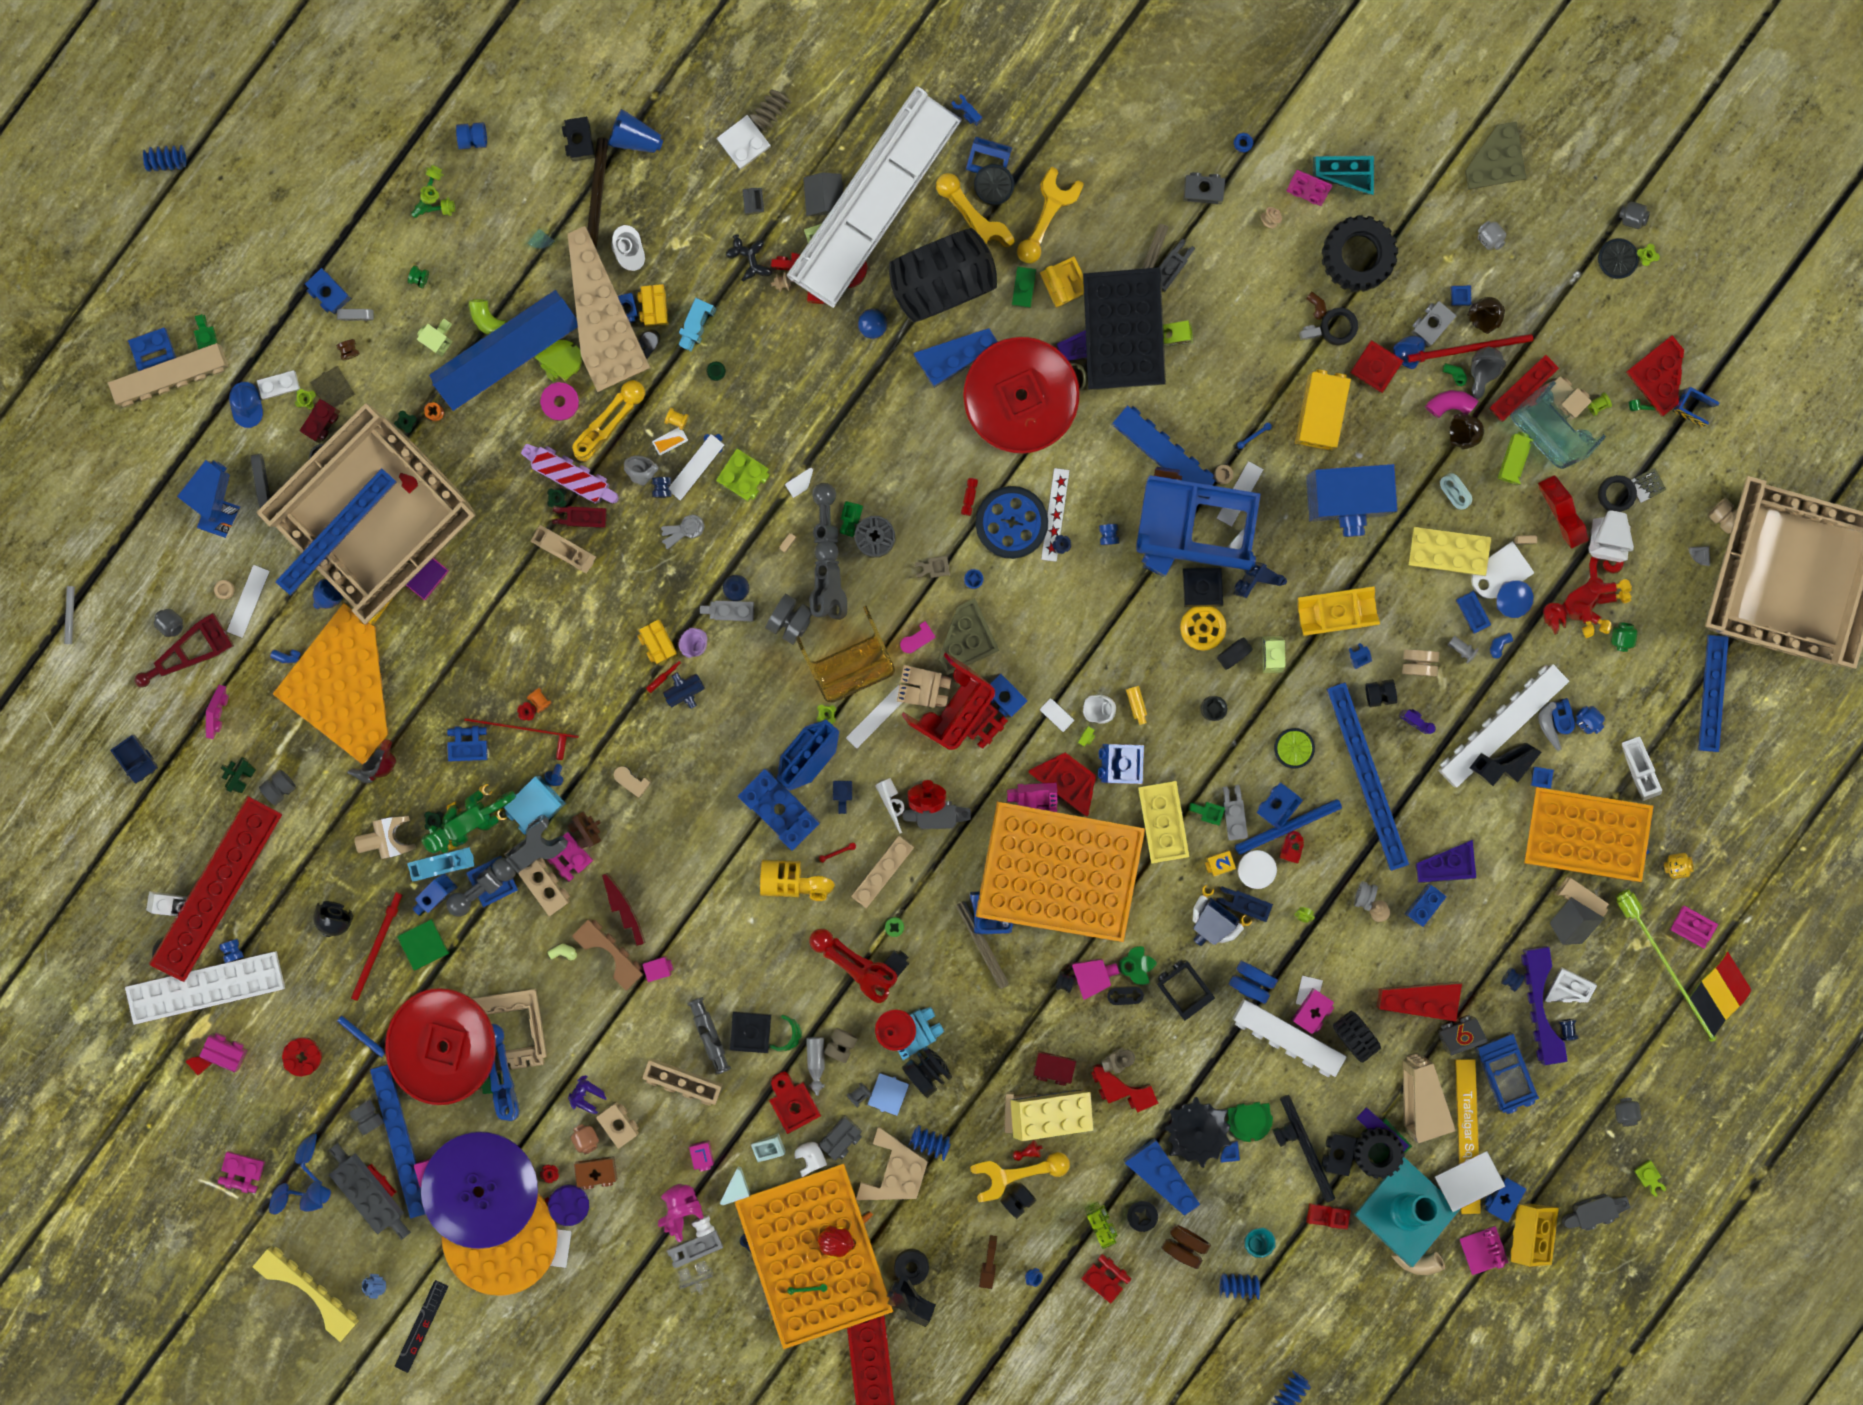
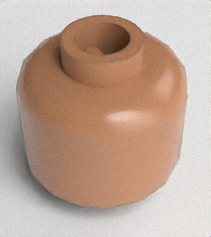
(584, 1139)

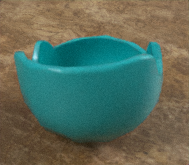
(1260, 1242)

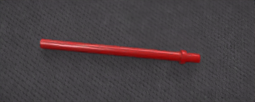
(1422, 356)

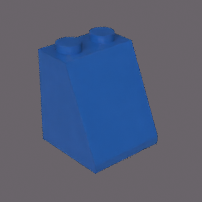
(207, 490)

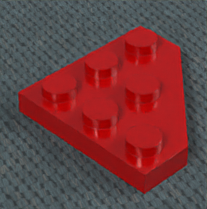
(1660, 375)

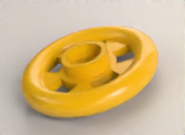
(1212, 641)

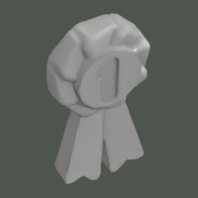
(691, 526)

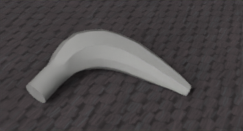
(1547, 725)

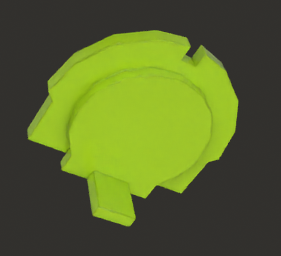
(560, 360)

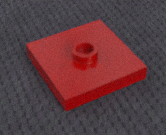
(1376, 366)

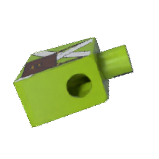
(1181, 333)

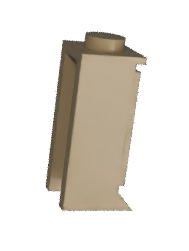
(1573, 889)

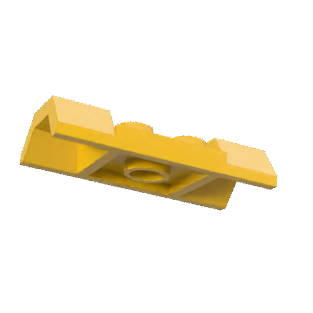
(1338, 611)

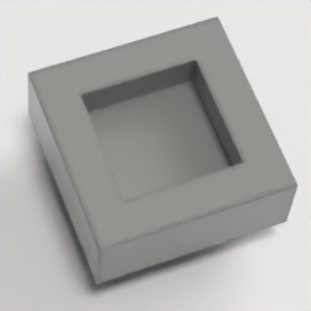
(1310, 332)

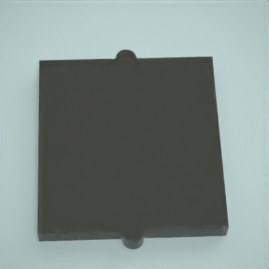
(333, 387)

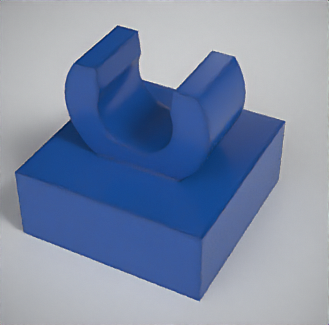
(1360, 657)

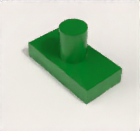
(1023, 287)

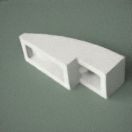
(1641, 768)

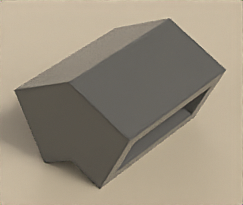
(753, 201)

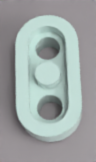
(1456, 491)

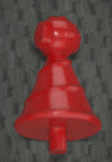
(1031, 1150)

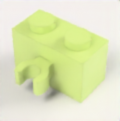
(434, 338)

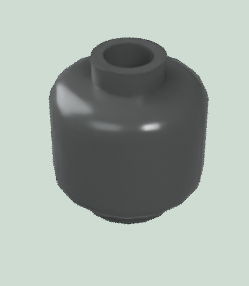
(1634, 215)
(168, 623)
(1628, 1112)

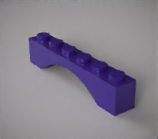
(1538, 965)

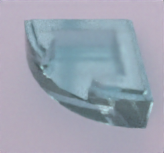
(540, 240)

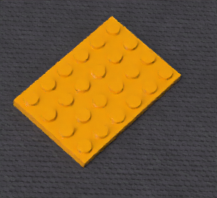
(1588, 834)

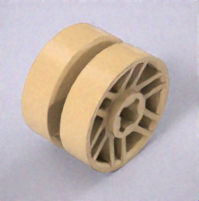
(1420, 663)

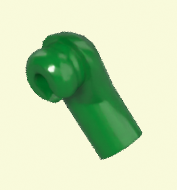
(1457, 373)

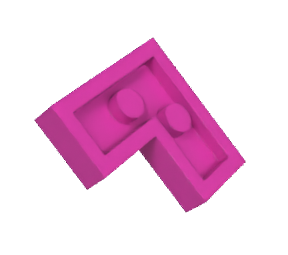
(214, 711)

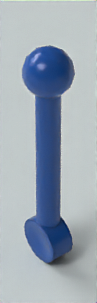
(1267, 426)

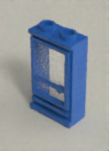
(1507, 1073)

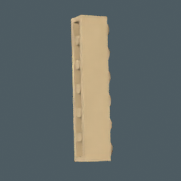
(168, 375)

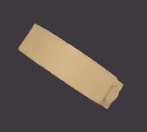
(563, 549)

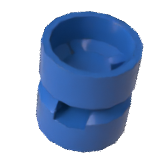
(471, 135)

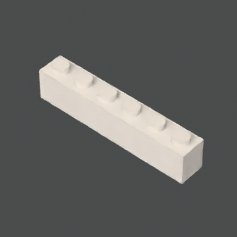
(1289, 1037)

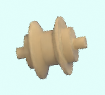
(1271, 217)
(781, 282)
(1379, 911)

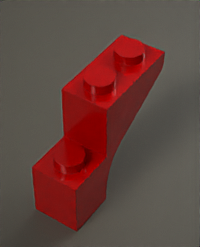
(1563, 508)
(1115, 1089)

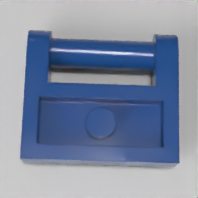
(150, 344)

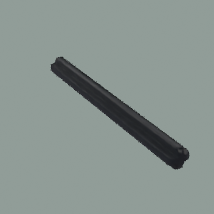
(1307, 1148)

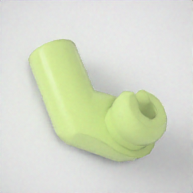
(564, 950)

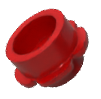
(531, 711)
(554, 1173)

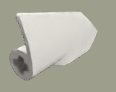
(887, 790)

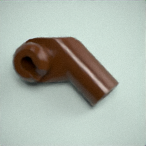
(1320, 305)

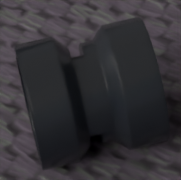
(1285, 1134)

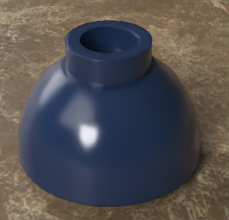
(736, 587)

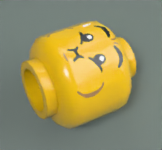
(1679, 866)

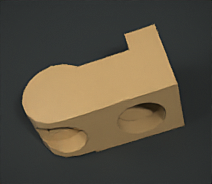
(625, 777)

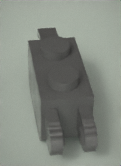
(942, 819)
(1595, 1211)

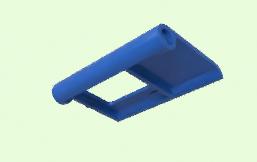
(1170, 517)

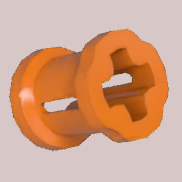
(440, 411)
(539, 700)

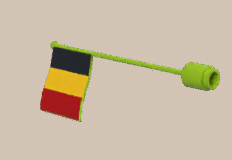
(1717, 993)

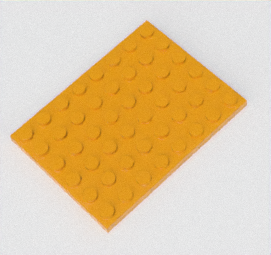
(1060, 872)
(783, 1238)

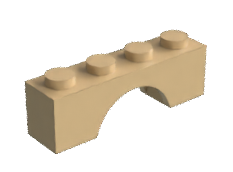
(882, 871)

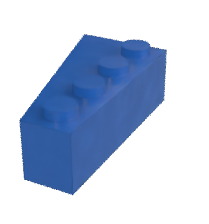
(1159, 1172)

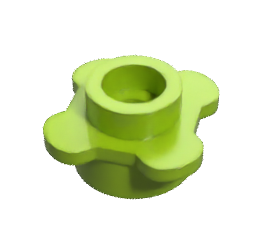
(1642, 253)
(301, 394)
(830, 710)
(1305, 914)

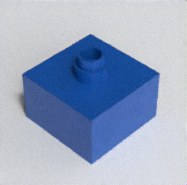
(1351, 495)

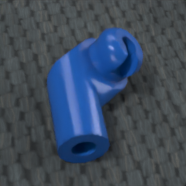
(1498, 643)

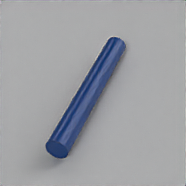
(361, 1036)

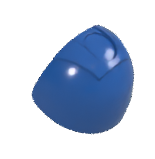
(1408, 346)

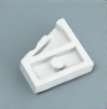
(1570, 987)

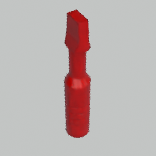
(661, 678)

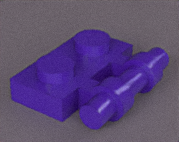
(1414, 719)

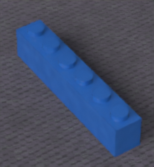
(1158, 446)

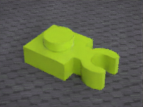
(1648, 1176)

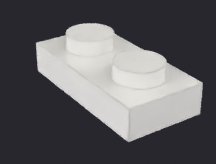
(278, 385)

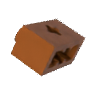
(585, 1168)

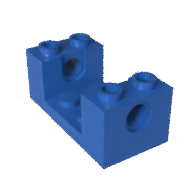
(762, 797)

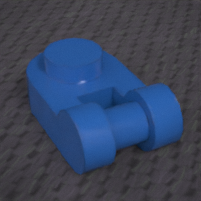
(1565, 723)

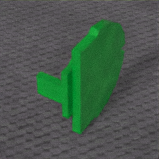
(1250, 1121)

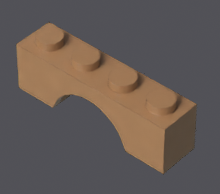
(626, 970)

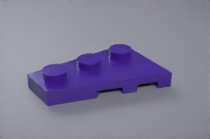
(1448, 866)

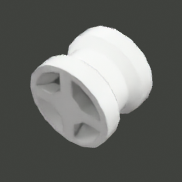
(703, 1226)

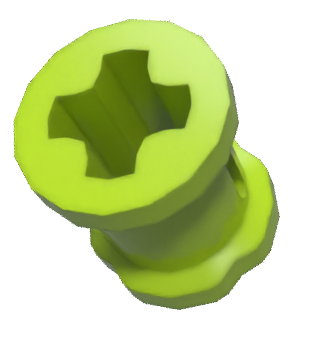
(1599, 404)

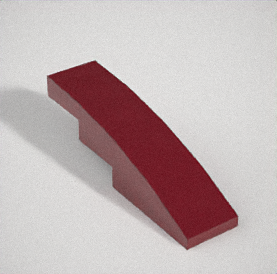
(619, 903)

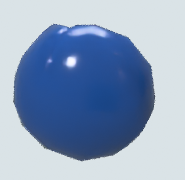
(872, 323)

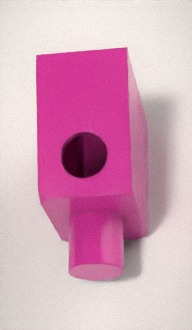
(1093, 976)

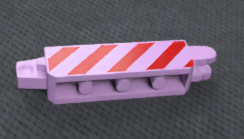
(565, 473)

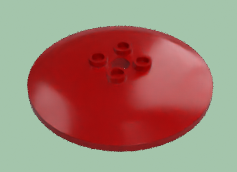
(992, 398)
(415, 1050)

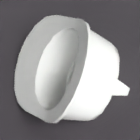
(628, 248)

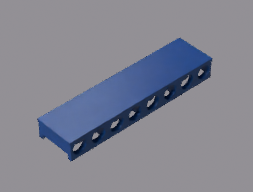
(504, 350)

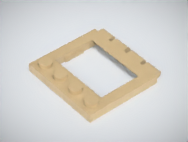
(518, 1001)

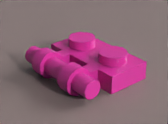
(577, 858)
(242, 1166)

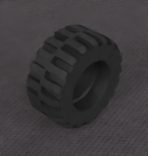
(1378, 235)

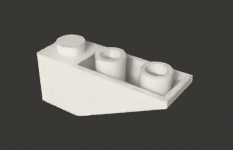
(165, 903)

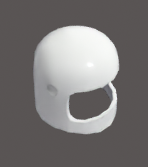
(813, 1157)

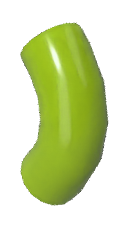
(482, 317)

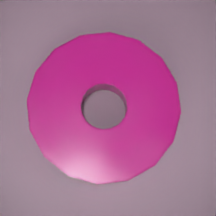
(548, 401)

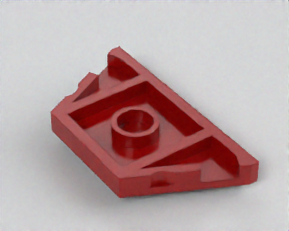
(1072, 779)

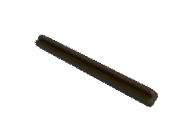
(597, 188)

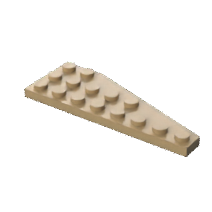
(604, 330)

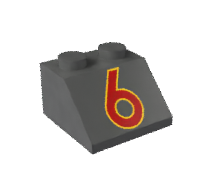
(1461, 1035)

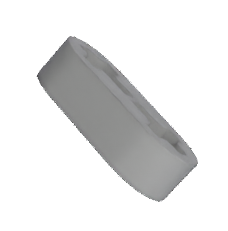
(355, 314)

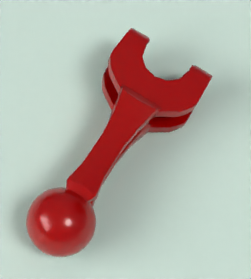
(863, 971)

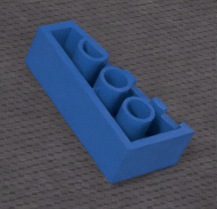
(952, 357)

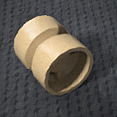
(1723, 514)

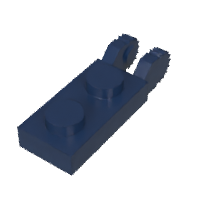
(1247, 904)

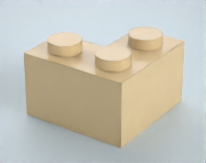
(1568, 401)

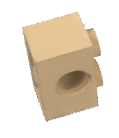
(618, 1136)

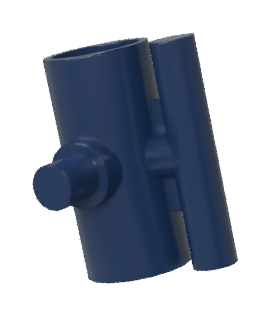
(683, 690)

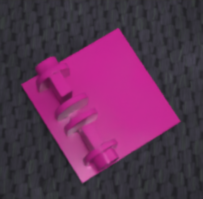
(1309, 188)
(1484, 1250)

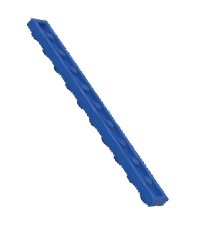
(1367, 776)

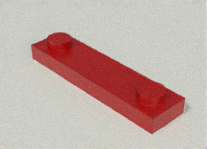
(1524, 388)

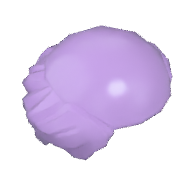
(693, 642)

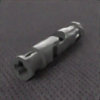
(710, 1039)

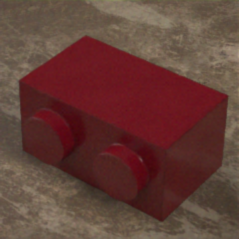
(1054, 1067)

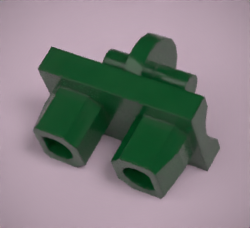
(233, 782)

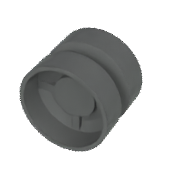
(785, 616)

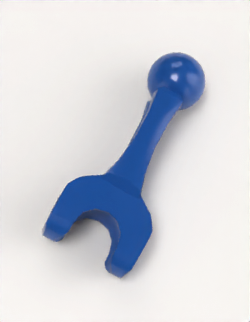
(504, 1094)

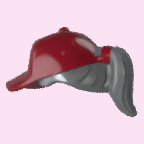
(376, 766)

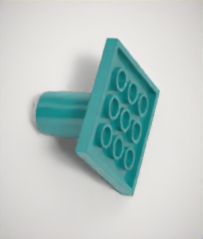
(1406, 1213)

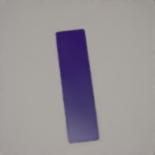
(1370, 1120)

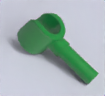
(1635, 405)

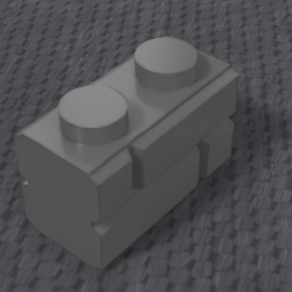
(840, 1138)

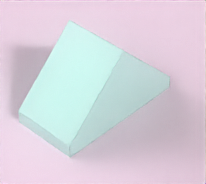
(768, 1148)
(736, 1189)

